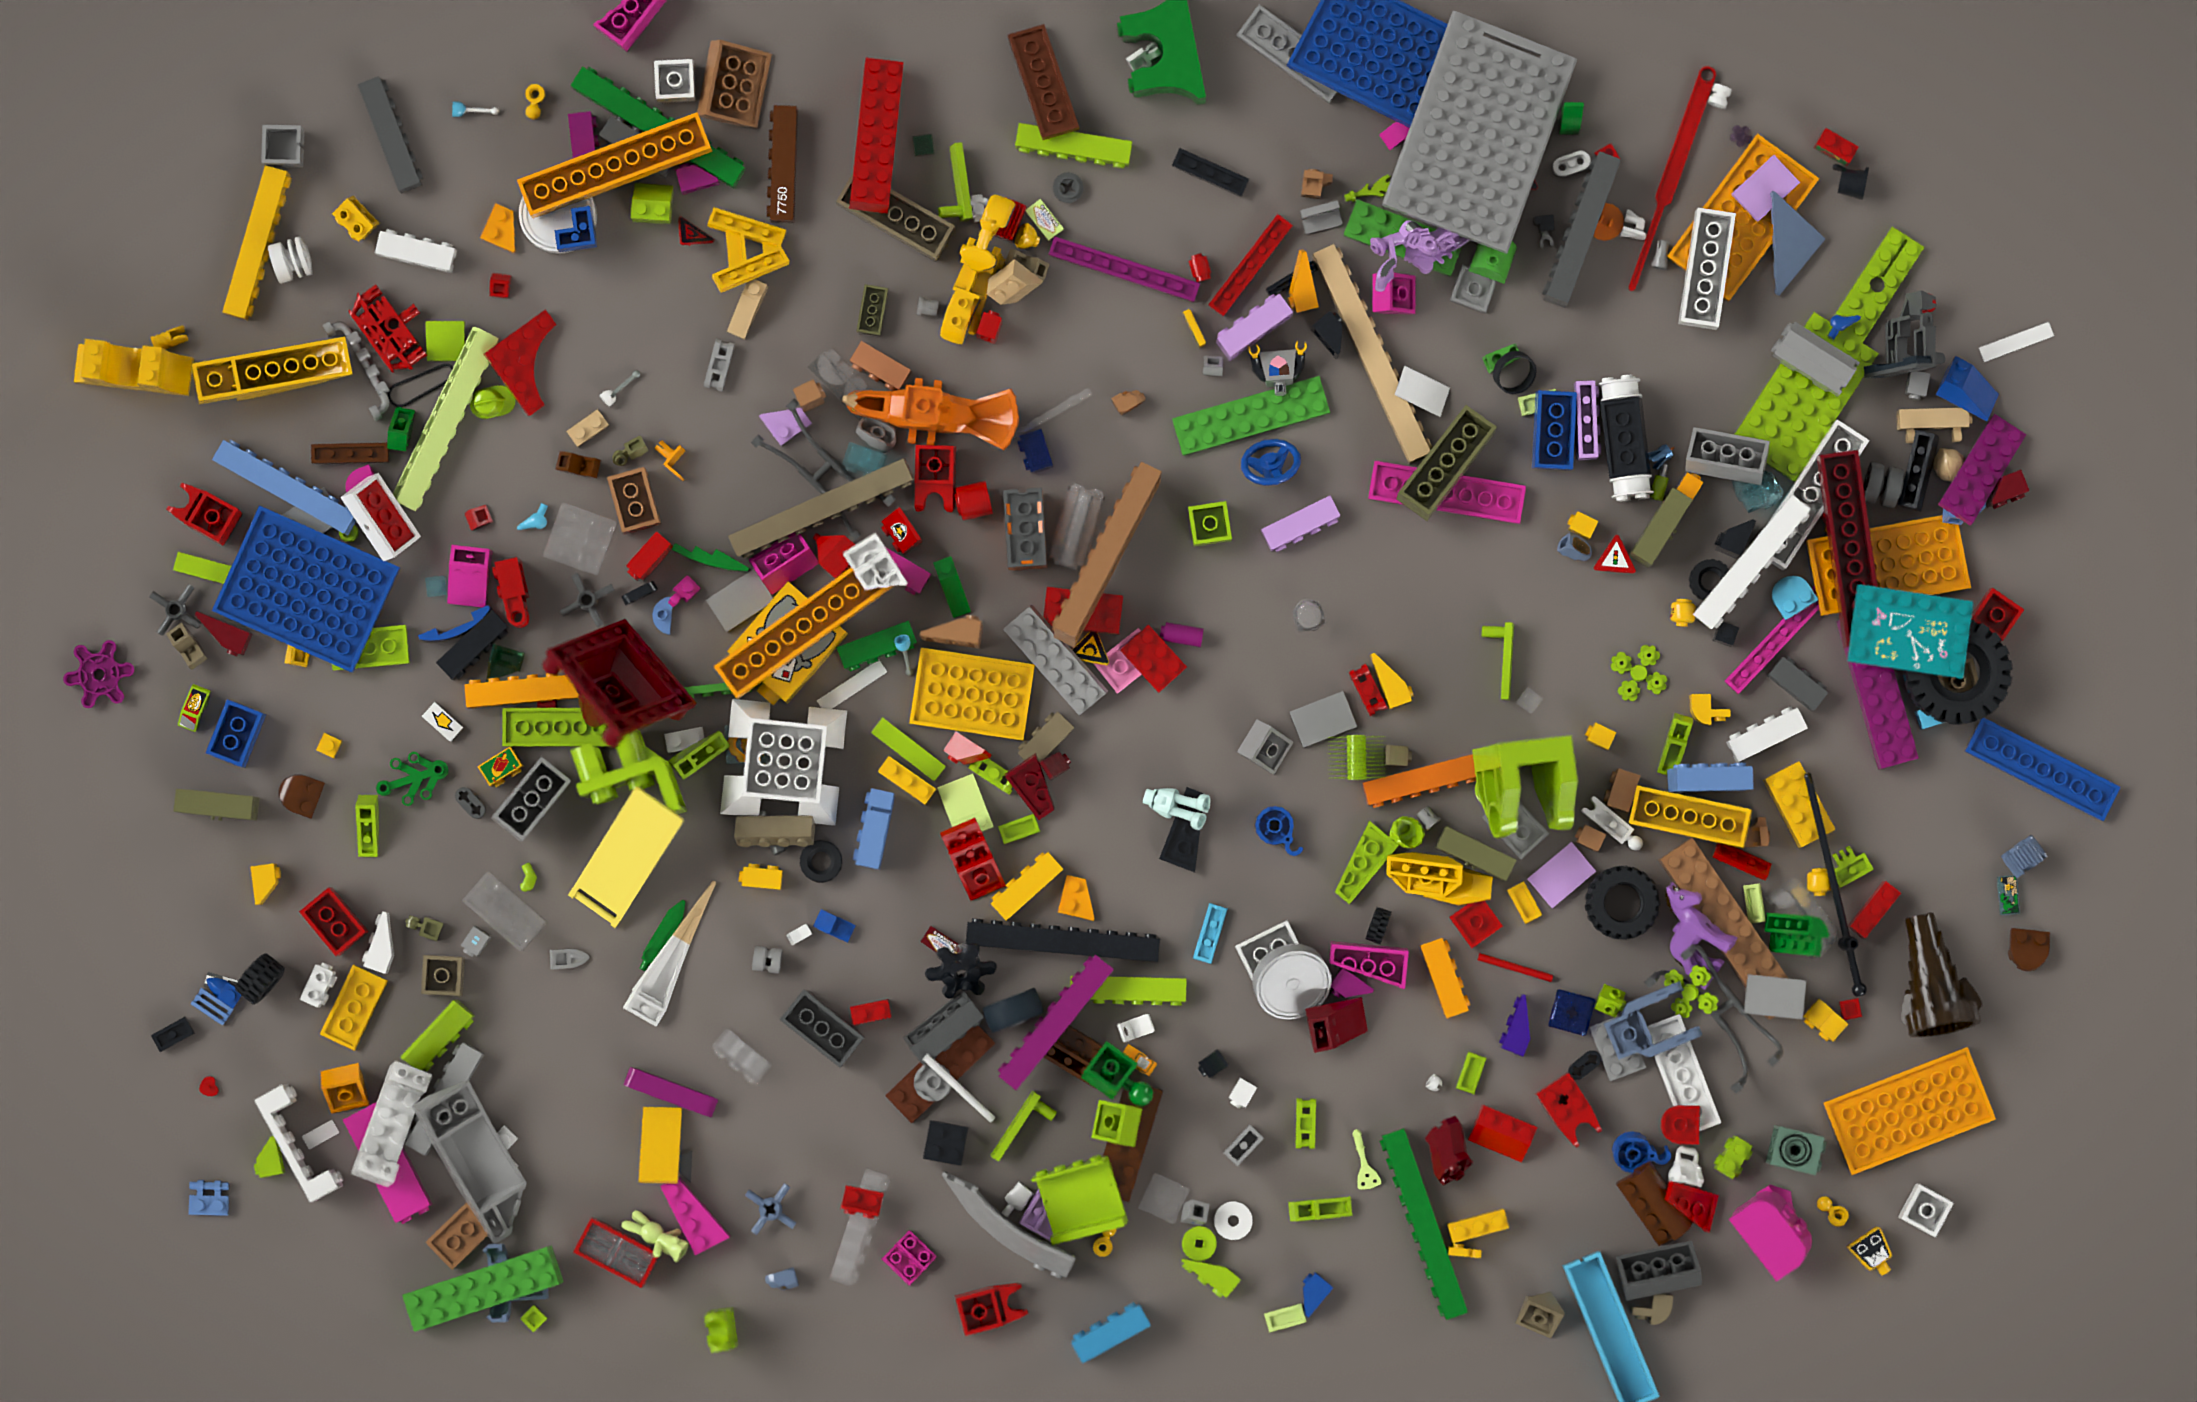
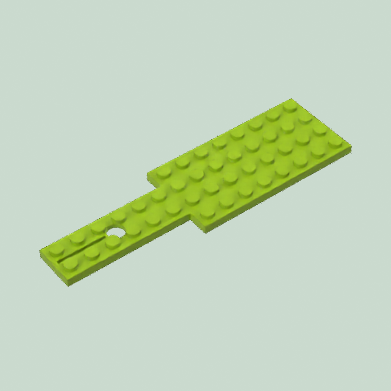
(1793, 409)

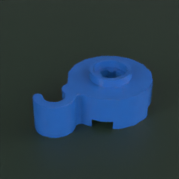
(1285, 826)
(1644, 1151)

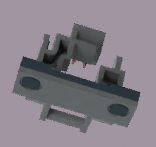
(1898, 362)

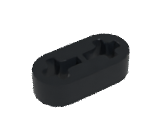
(639, 593)
(1587, 1068)

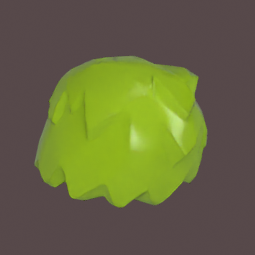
(1407, 832)

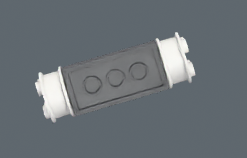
(1625, 438)

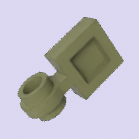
(634, 449)
(429, 929)

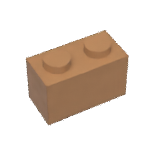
(1622, 790)

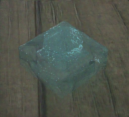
(436, 586)

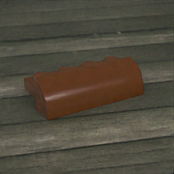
(1073, 1052)
(1646, 1195)

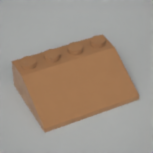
(733, 84)
(958, 632)

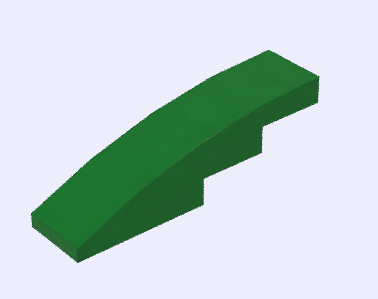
(717, 560)

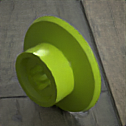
(1199, 1253)

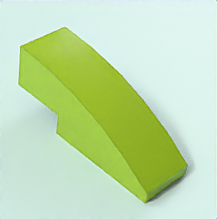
(1675, 742)
(1320, 1208)

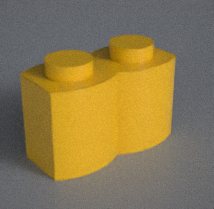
(1824, 1020)

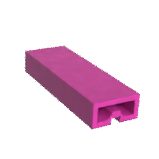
(407, 1192)

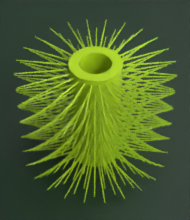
(1355, 757)

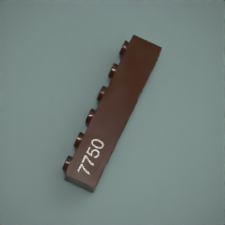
(783, 163)

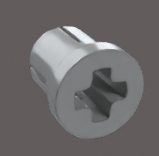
(927, 306)
(1428, 818)

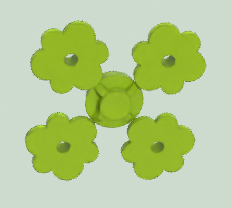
(1638, 672)
(1691, 991)

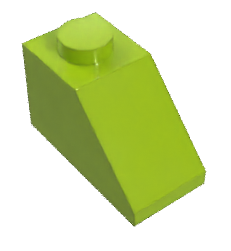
(269, 1160)

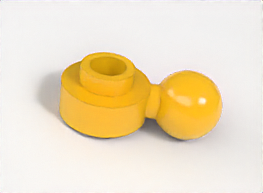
(533, 110)
(1825, 1204)
(1105, 1239)

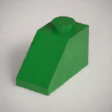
(400, 429)

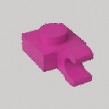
(684, 590)

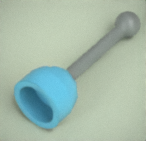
(902, 643)

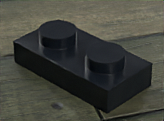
(172, 1034)

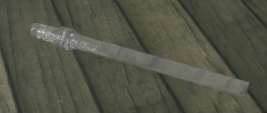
(1073, 401)

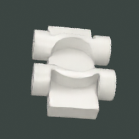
(977, 206)

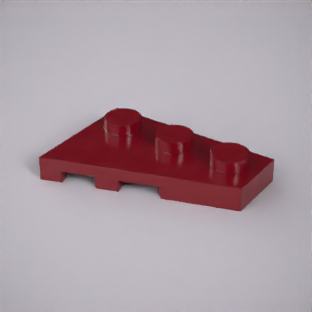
(1031, 786)

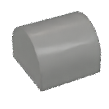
(1213, 365)

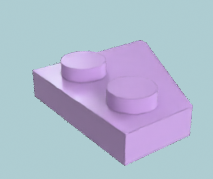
(783, 424)
(1036, 1218)

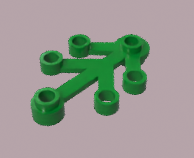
(415, 777)

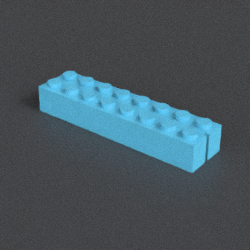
(1610, 1329)

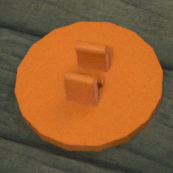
(1610, 223)

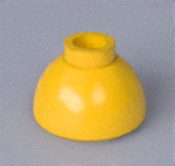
(1026, 237)

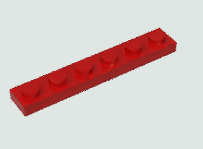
(1250, 265)

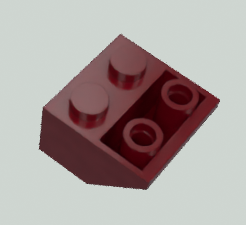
(2009, 487)

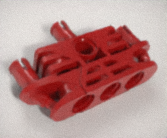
(377, 336)

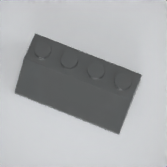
(944, 1027)

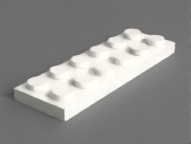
(1682, 1072)

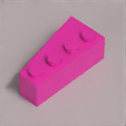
(628, 21)
(1374, 961)
(694, 1218)

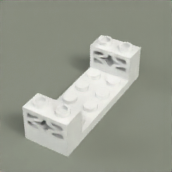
(269, 1106)
(390, 1124)

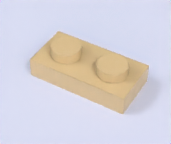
(587, 428)

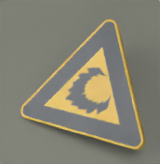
(1091, 649)

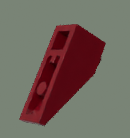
(227, 635)
(1055, 765)

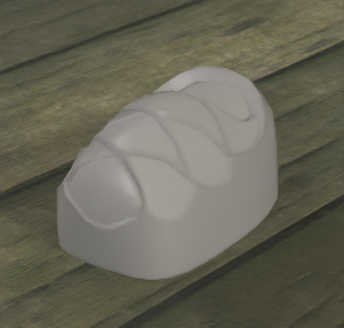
(877, 434)

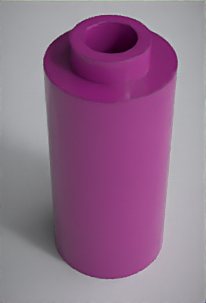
(1182, 634)

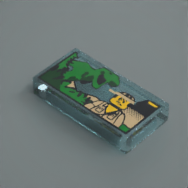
(2008, 895)

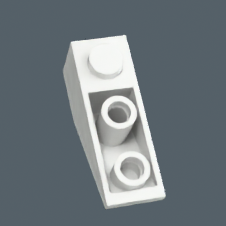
(381, 949)

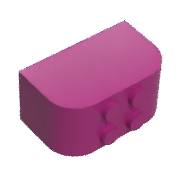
(1773, 1232)

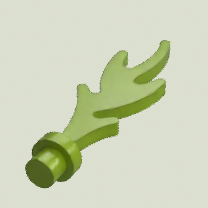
(1380, 185)

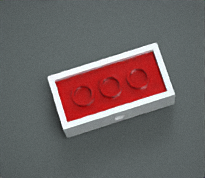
(380, 517)

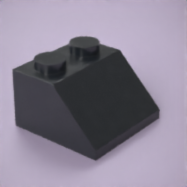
(1329, 332)
(1733, 540)

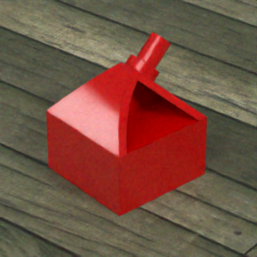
(831, 553)

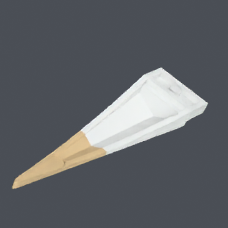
(655, 987)

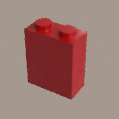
(649, 557)

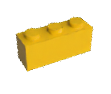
(907, 780)
(1477, 1225)

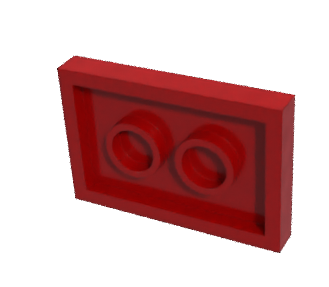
(1153, 658)

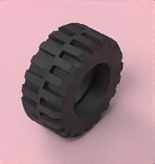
(1648, 897)

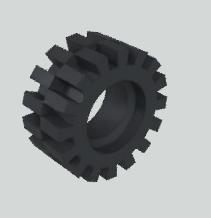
(1378, 925)

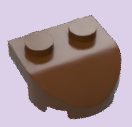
(300, 794)
(2028, 948)

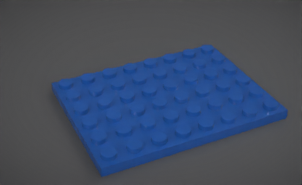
(1371, 53)
(306, 589)

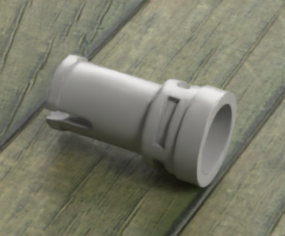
(1660, 260)

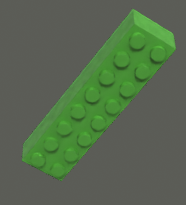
(483, 1288)

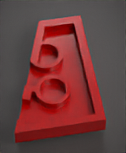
(1693, 1203)

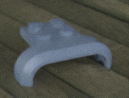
(501, 1312)

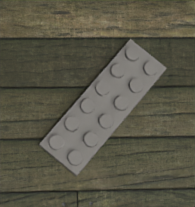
(1277, 43)
(1055, 660)

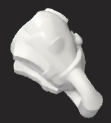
(1686, 1171)

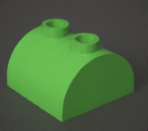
(1492, 263)

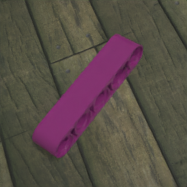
(670, 1092)

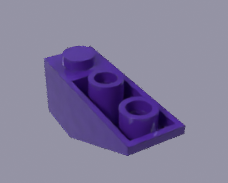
(1518, 1032)

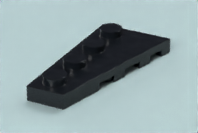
(1182, 840)

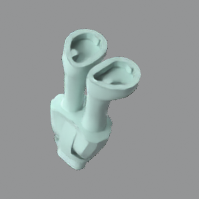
(1165, 803)

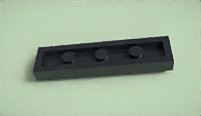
(1210, 172)

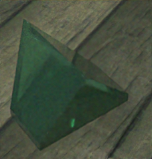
(503, 661)

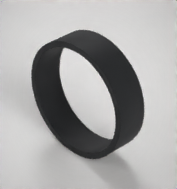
(1526, 383)

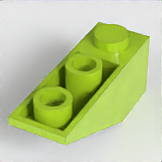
(1217, 1276)

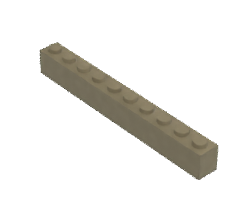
(821, 507)

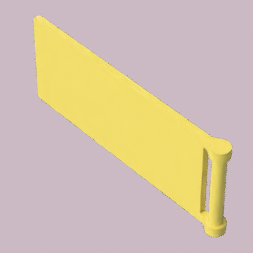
(627, 855)

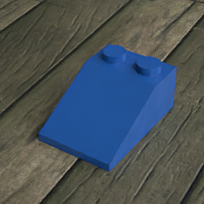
(1967, 389)

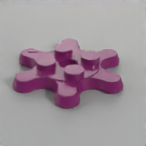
(85, 674)

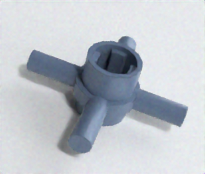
(768, 1201)

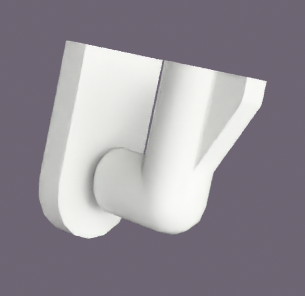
(1636, 233)

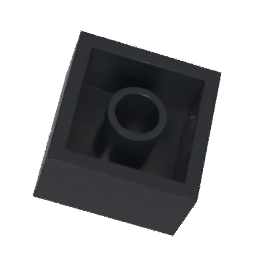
(945, 1142)

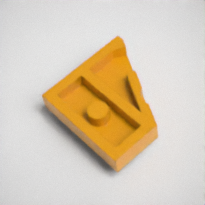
(500, 228)
(1076, 899)

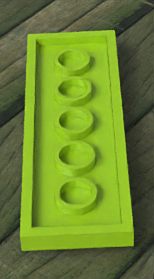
(548, 728)

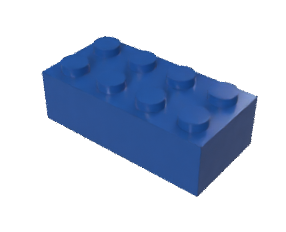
(1554, 430)

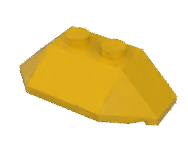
(1425, 873)

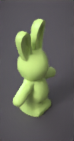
(653, 1234)

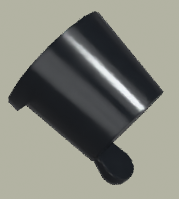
(1852, 181)

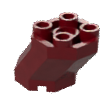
(1448, 1150)

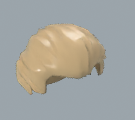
(1947, 463)

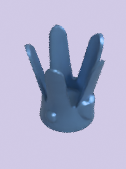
(1661, 455)

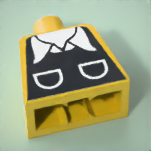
(1872, 1250)

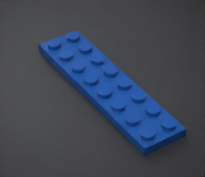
(2042, 769)

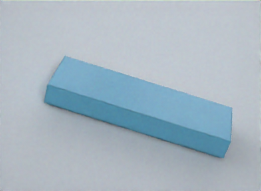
(1210, 933)

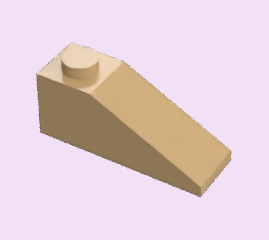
(747, 308)

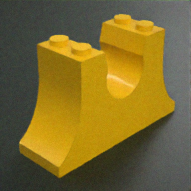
(133, 368)

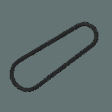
(413, 377)

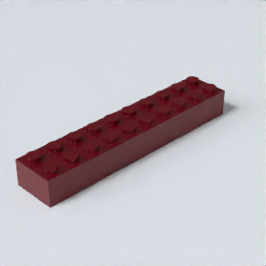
(1846, 531)

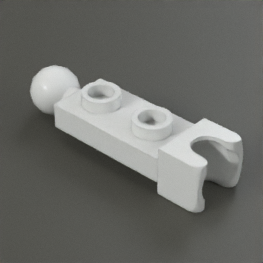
(1612, 824)

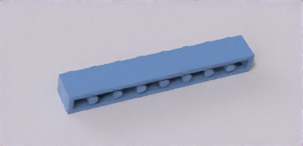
(284, 487)

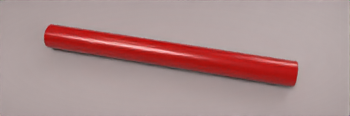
(1515, 967)

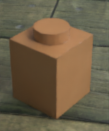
(1589, 838)

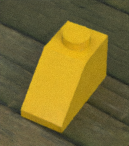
(264, 881)

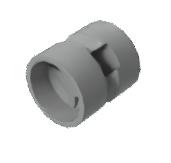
(760, 959)

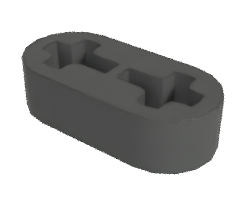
(473, 799)

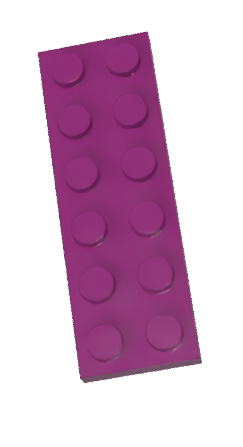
(1982, 469)

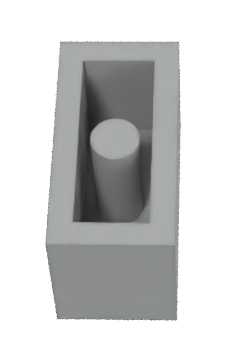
(1243, 1145)

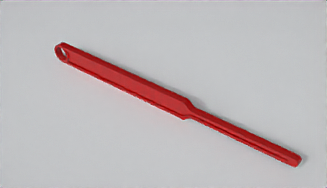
(1676, 162)

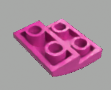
(909, 1257)

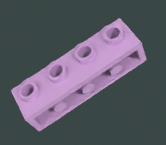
(1586, 420)

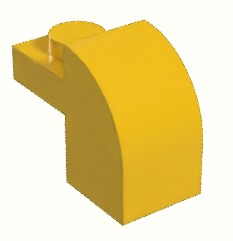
(1701, 710)

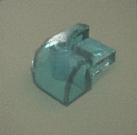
(1759, 496)

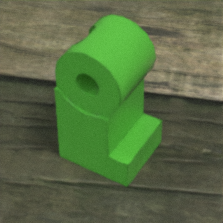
(1492, 358)

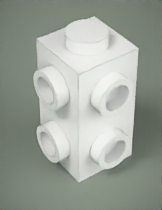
(318, 985)

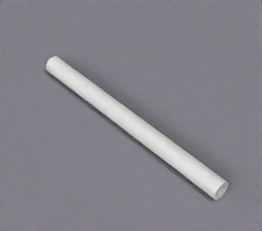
(959, 1088)

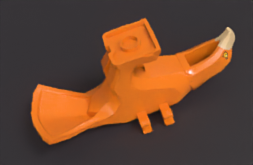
(931, 410)

